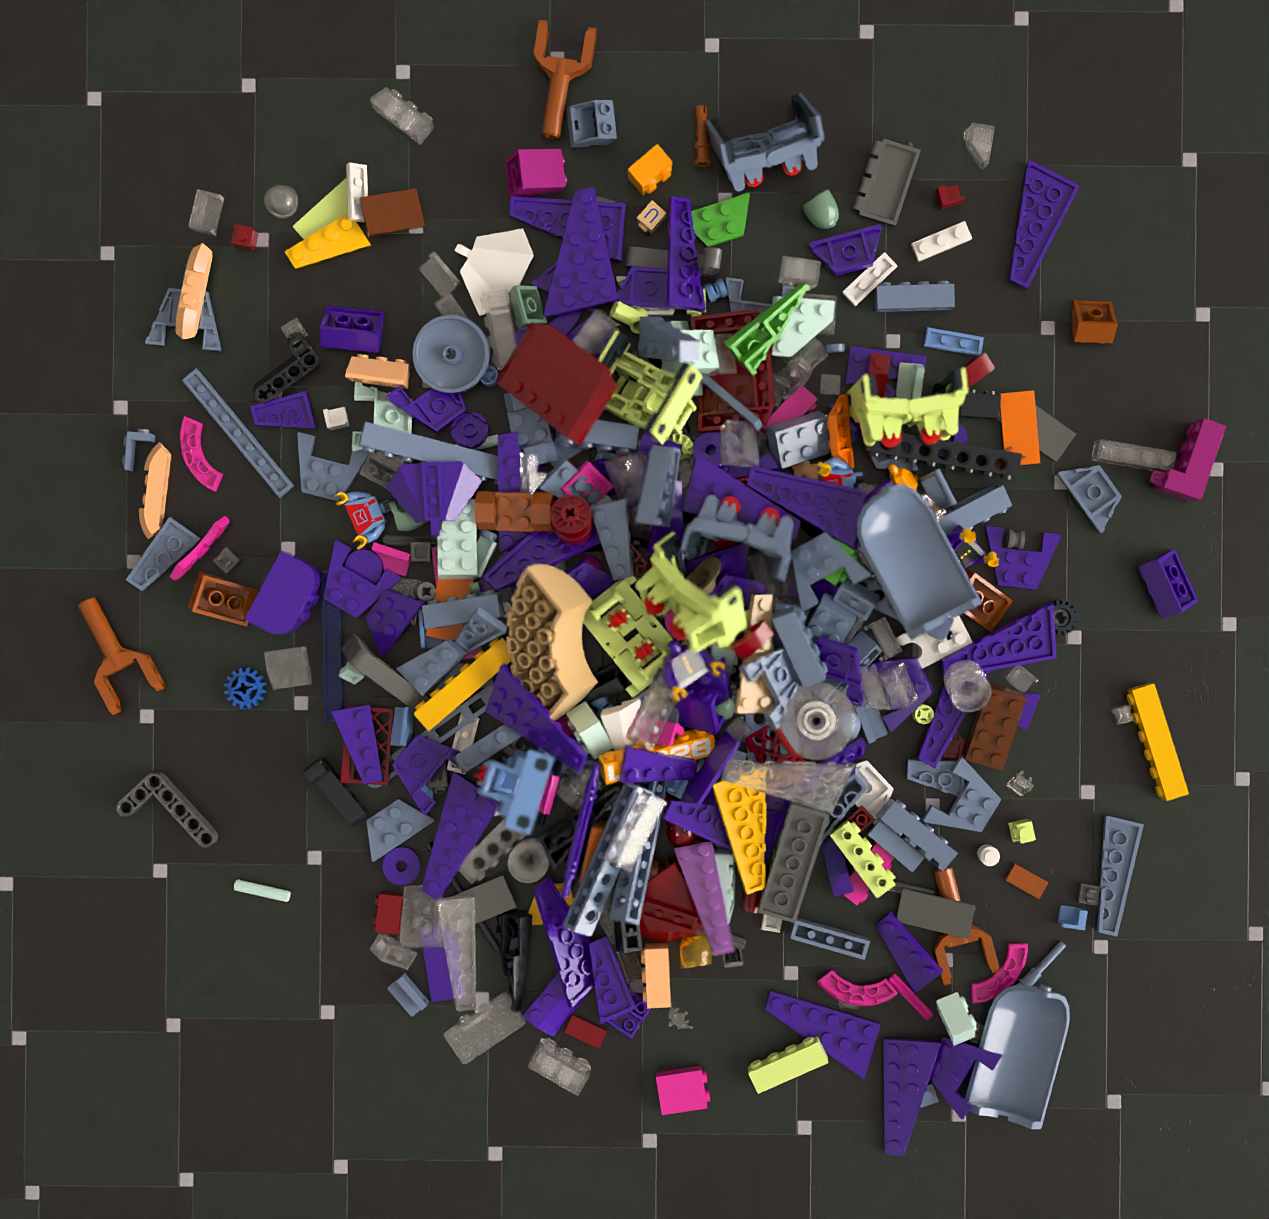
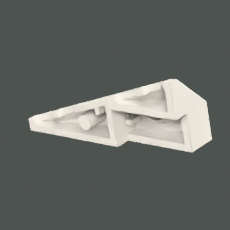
(617, 722)

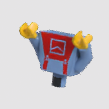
(838, 472)
(366, 515)

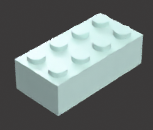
(458, 546)

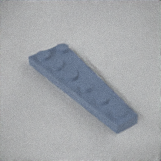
(1118, 858)

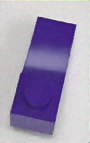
(837, 868)

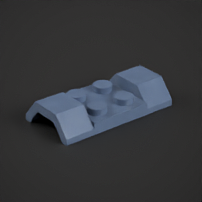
(533, 431)

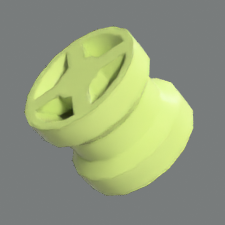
(925, 716)

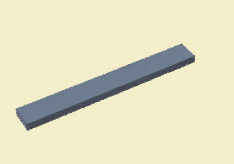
(238, 433)

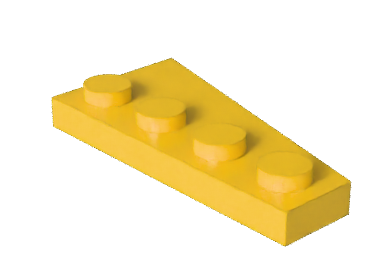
(333, 240)

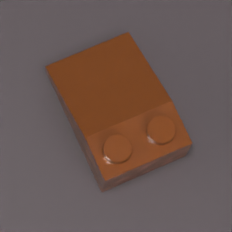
(222, 598)
(993, 602)

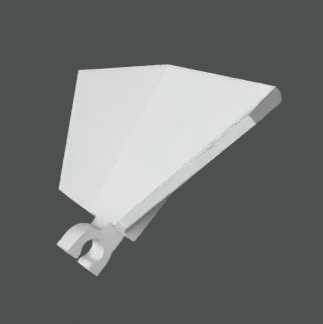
(495, 263)

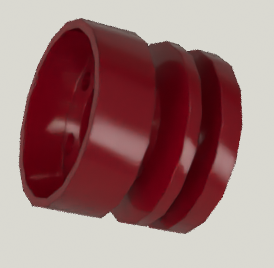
(572, 529)

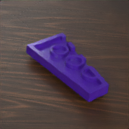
(859, 358)
(676, 526)
(359, 736)
(610, 987)

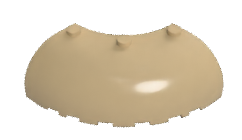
(548, 638)

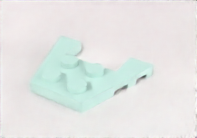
(385, 412)

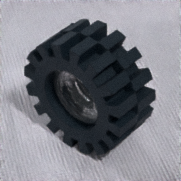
(1070, 617)

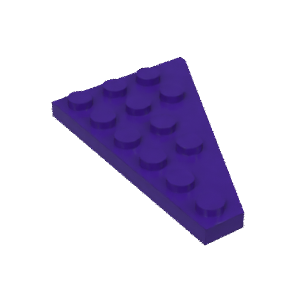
(583, 266)

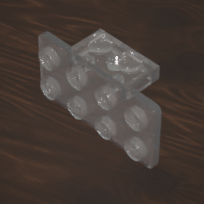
(484, 1028)

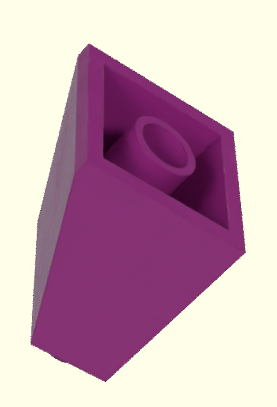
(535, 172)

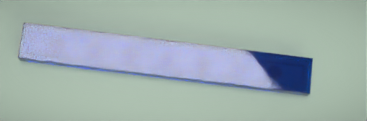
(331, 654)

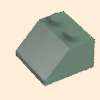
(526, 306)

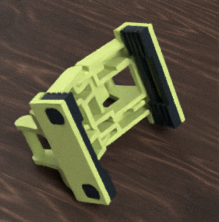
(646, 402)

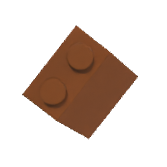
(1093, 321)

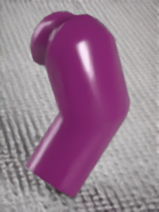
(592, 561)

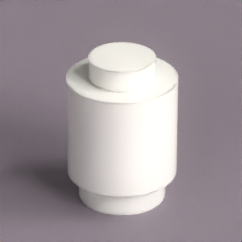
(988, 855)

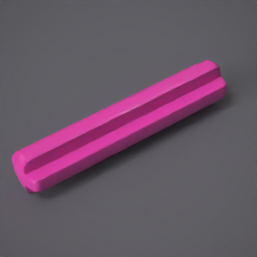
(909, 995)

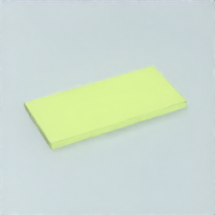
(325, 212)

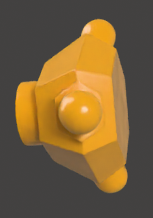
(902, 477)

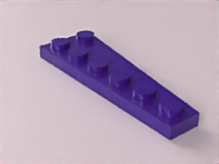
(683, 274)
(509, 481)
(941, 729)

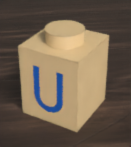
(651, 217)

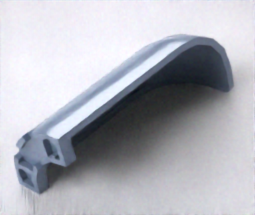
(914, 560)
(1030, 1033)

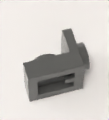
(439, 780)

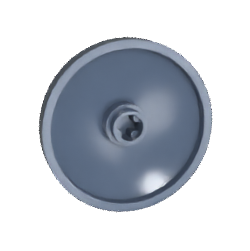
(451, 354)

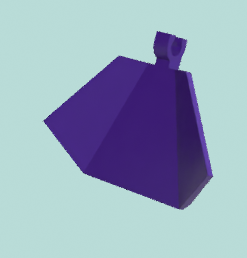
(434, 491)

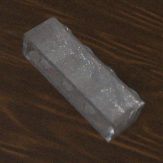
(500, 326)
(1133, 455)
(651, 714)
(635, 830)

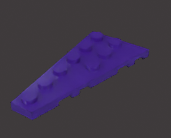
(1042, 209)
(711, 480)
(1015, 644)
(530, 719)
(708, 823)
(842, 1034)
(906, 1078)

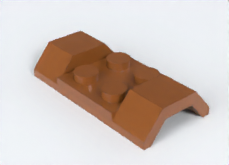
(513, 511)

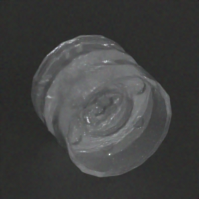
(967, 686)
(573, 788)
(519, 865)

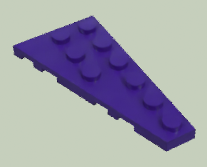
(553, 214)
(820, 503)
(535, 549)
(460, 827)
(568, 947)

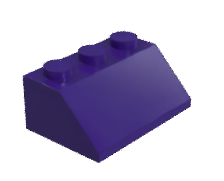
(352, 329)
(1168, 584)
(550, 1007)

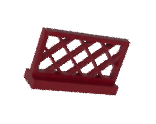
(348, 765)

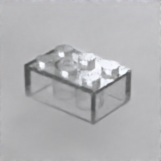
(560, 1066)

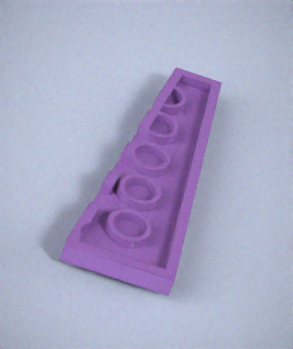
(703, 881)

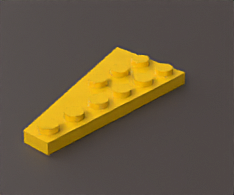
(745, 824)

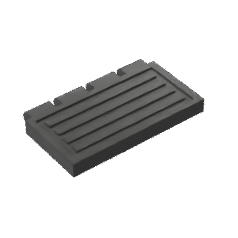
(888, 181)

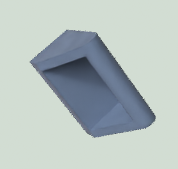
(937, 489)

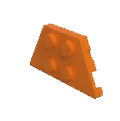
(840, 431)

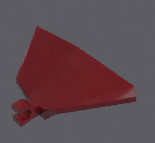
(669, 908)

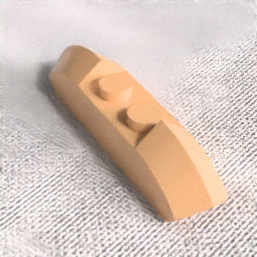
(193, 291)
(154, 499)

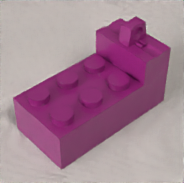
(1195, 464)

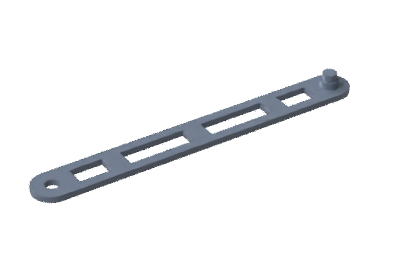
(432, 734)

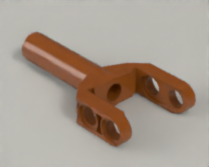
(560, 73)
(115, 656)
(948, 889)

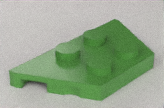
(721, 220)

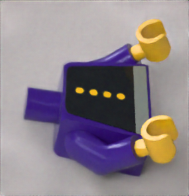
(968, 549)
(684, 667)

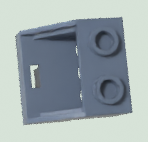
(583, 132)

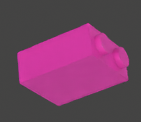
(682, 1090)

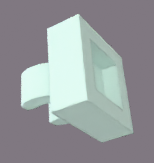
(351, 673)

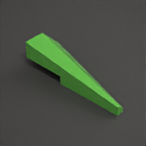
(755, 339)

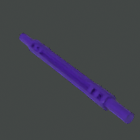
(580, 830)

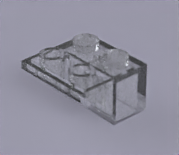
(739, 444)
(381, 468)
(288, 667)

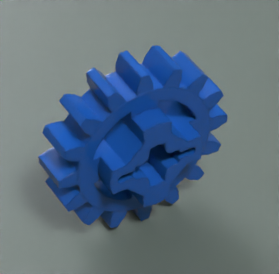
(243, 681)

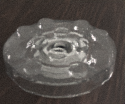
(835, 727)

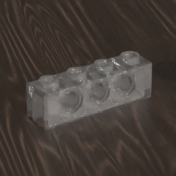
(475, 873)

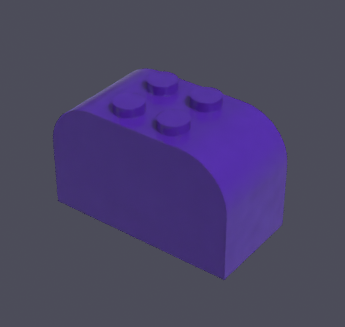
(286, 595)

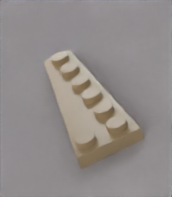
(755, 695)

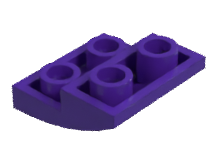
(630, 1021)

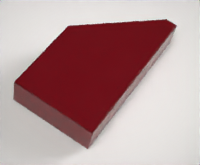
(955, 747)

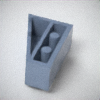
(432, 666)

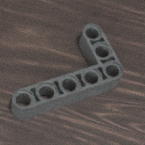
(646, 257)
(369, 664)
(171, 805)

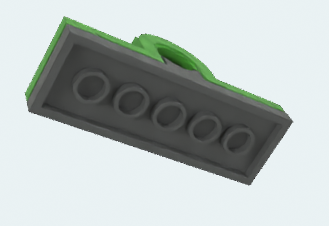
(792, 861)

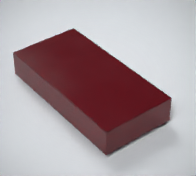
(585, 1031)

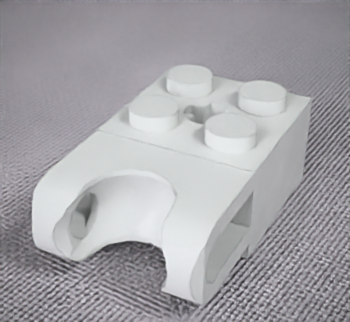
(933, 649)

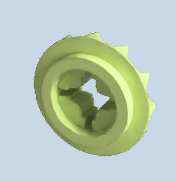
(687, 445)

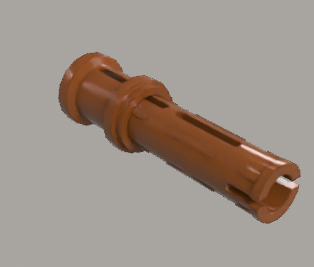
(702, 145)

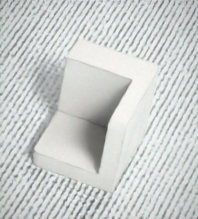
(336, 418)

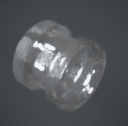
(1123, 714)

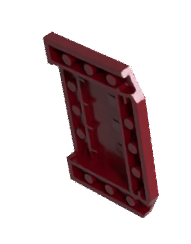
(558, 380)
(751, 391)

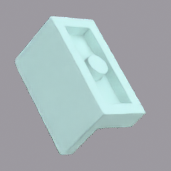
(909, 381)
(485, 552)

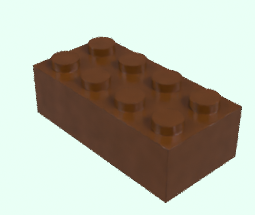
(995, 728)

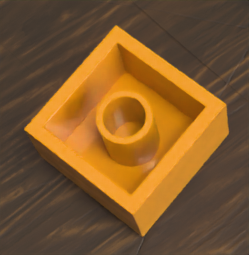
(650, 170)

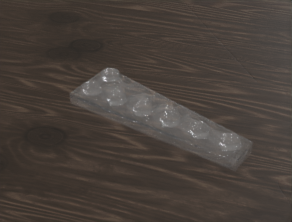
(458, 936)

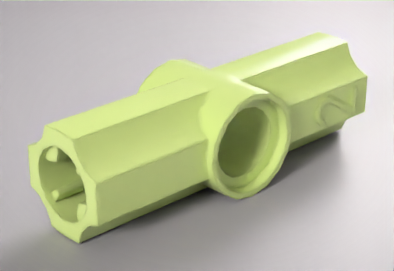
(628, 315)

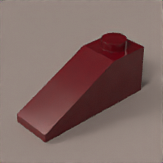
(879, 365)

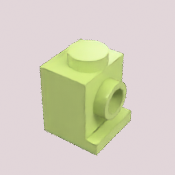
(1022, 831)

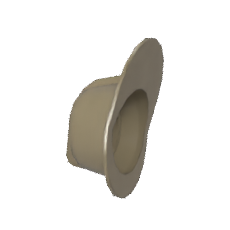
(705, 575)

